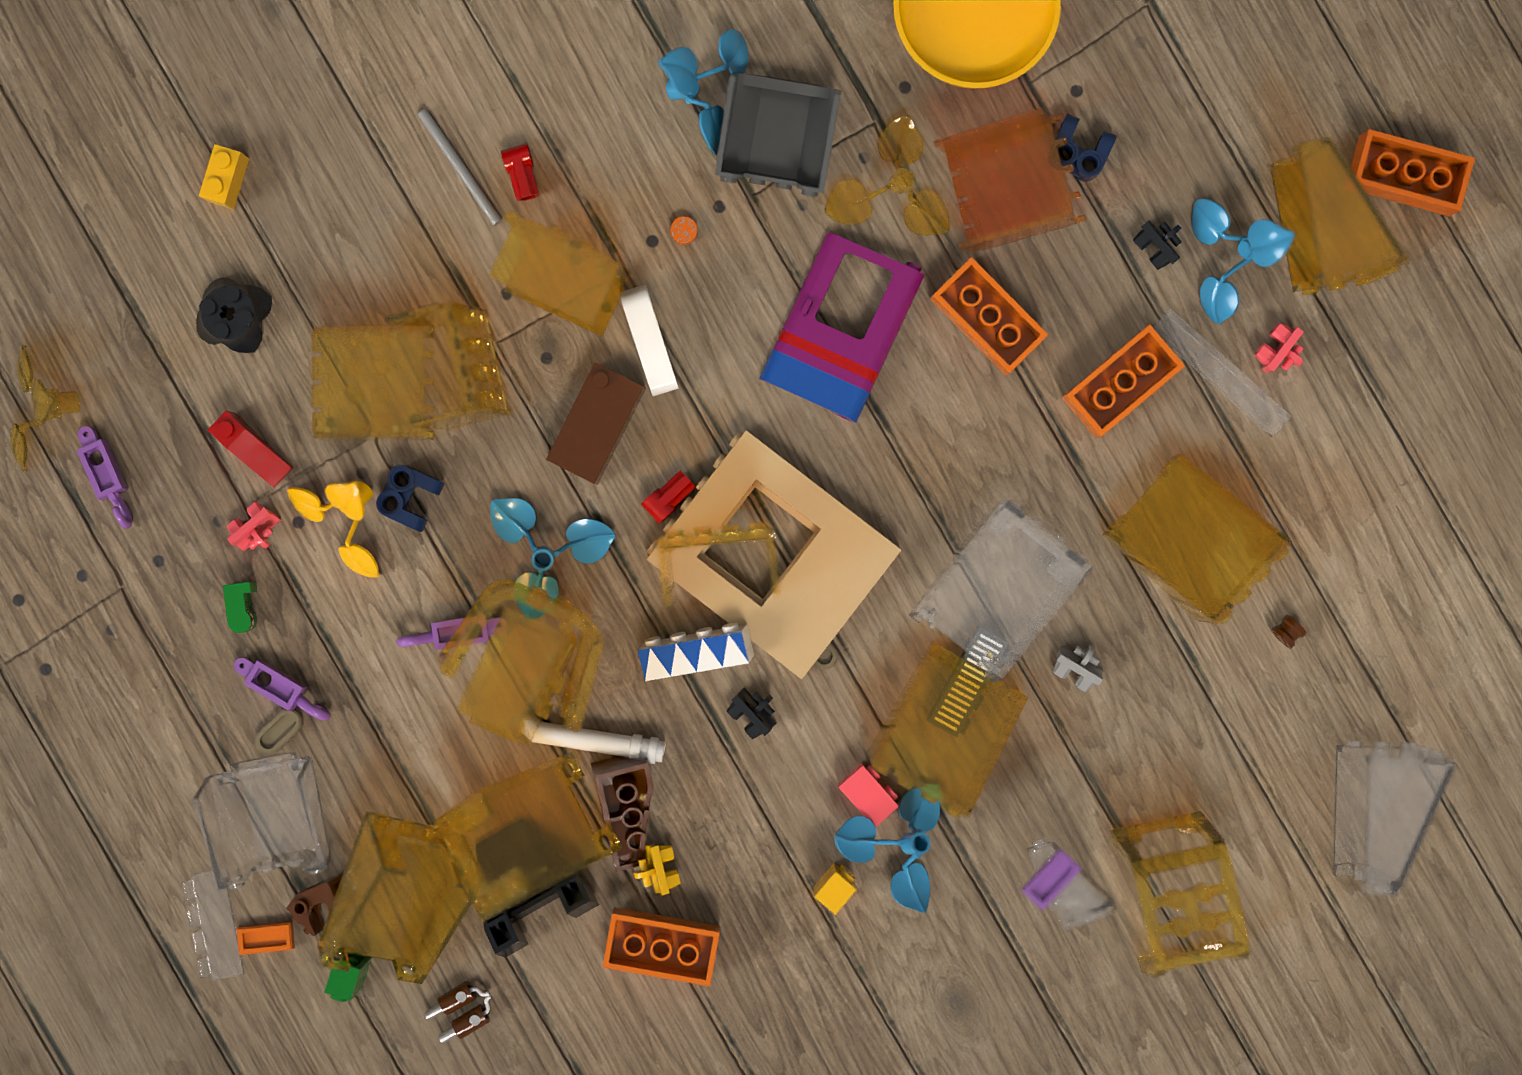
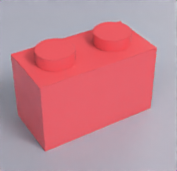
(868, 794)

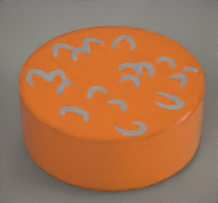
(684, 230)

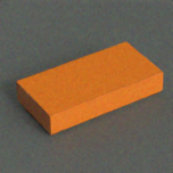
(265, 937)

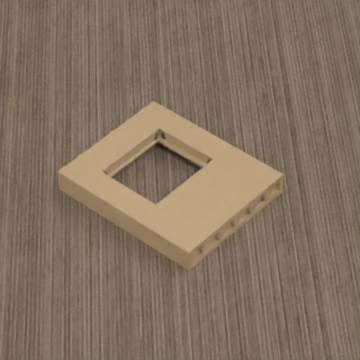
(816, 588)

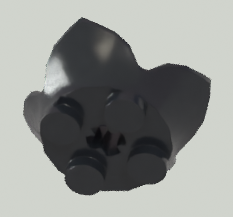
(244, 330)

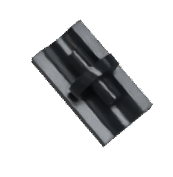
(1166, 253)
(755, 709)

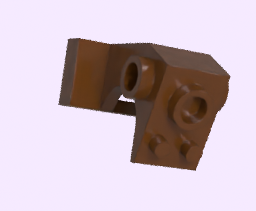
(307, 903)

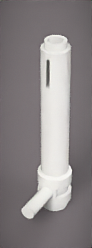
(602, 742)

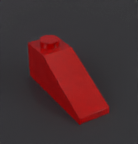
(249, 447)

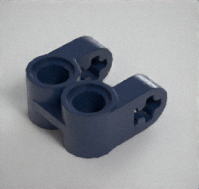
(1078, 154)
(403, 495)

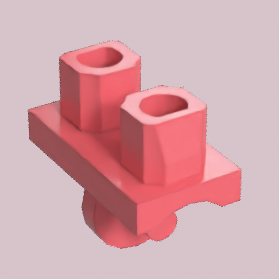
(1272, 358)
(255, 530)

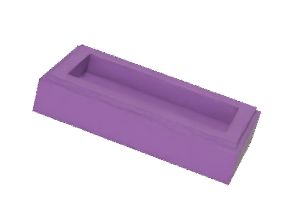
(1051, 879)

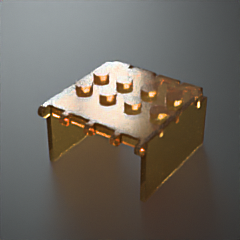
(1010, 180)

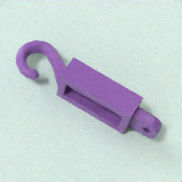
(106, 477)
(443, 631)
(282, 689)

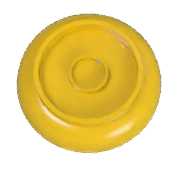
(976, 40)

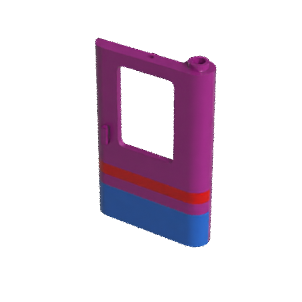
(825, 362)

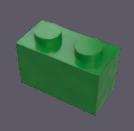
(346, 984)

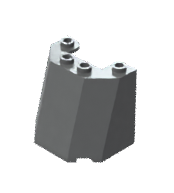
(777, 132)

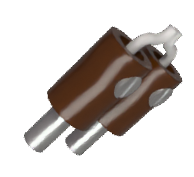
(468, 1021)

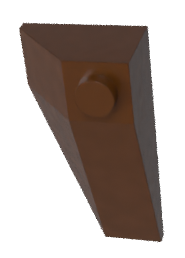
(624, 798)

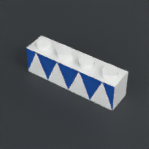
(695, 652)

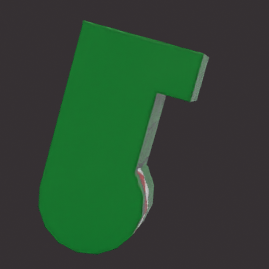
(239, 607)

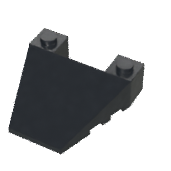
(504, 929)

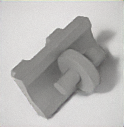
(1081, 662)

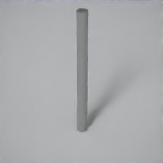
(459, 167)

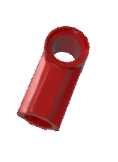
(519, 166)
(664, 500)

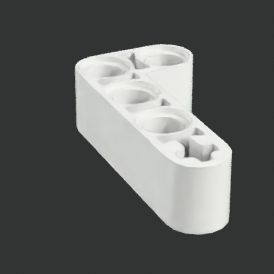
(648, 340)

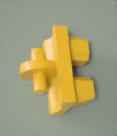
(661, 880)

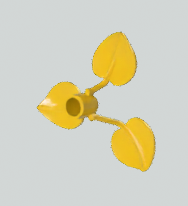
(349, 499)

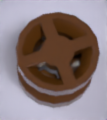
(1288, 631)

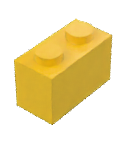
(224, 176)
(835, 887)

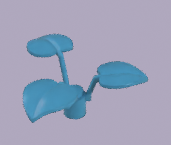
(682, 84)
(1264, 244)
(587, 537)
(857, 841)

